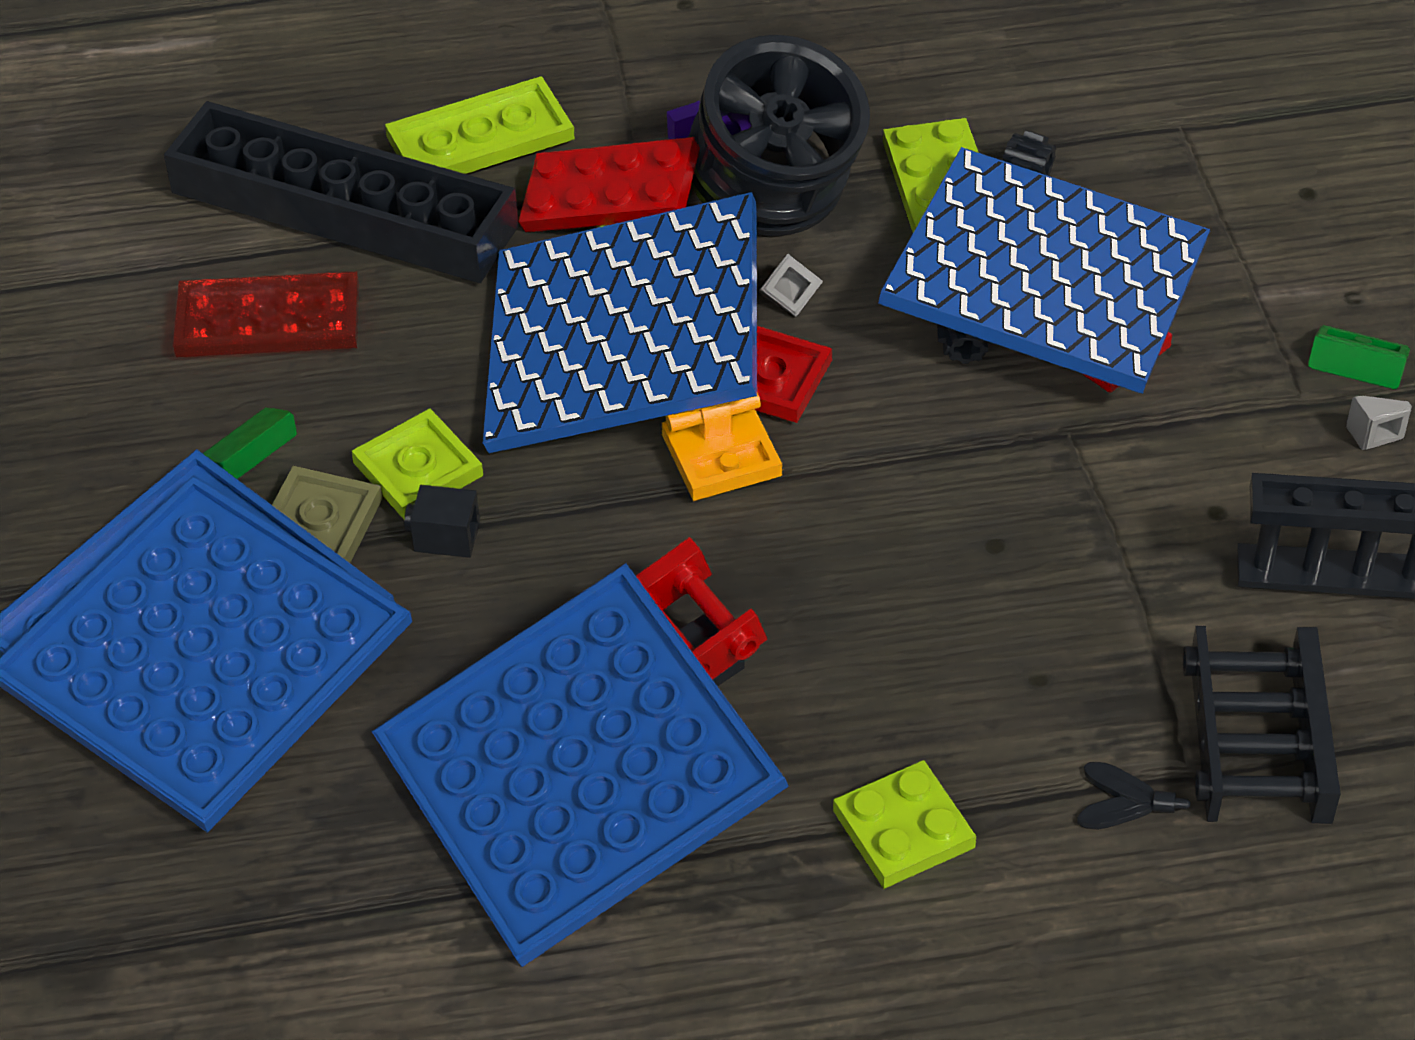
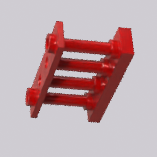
(683, 573)

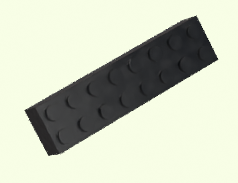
(343, 191)

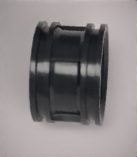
(788, 93)

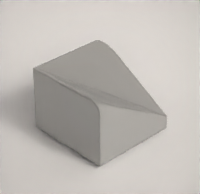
(790, 285)
(1377, 420)

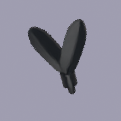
(1131, 800)

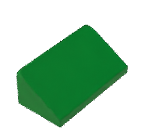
(1358, 357)
(253, 441)

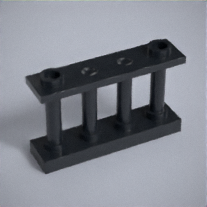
(1325, 506)
(1304, 701)

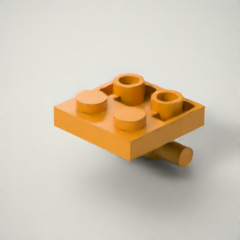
(721, 447)

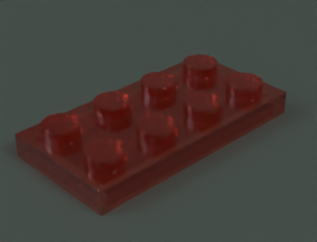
(266, 314)

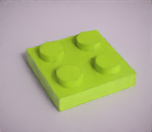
(416, 455)
(904, 824)

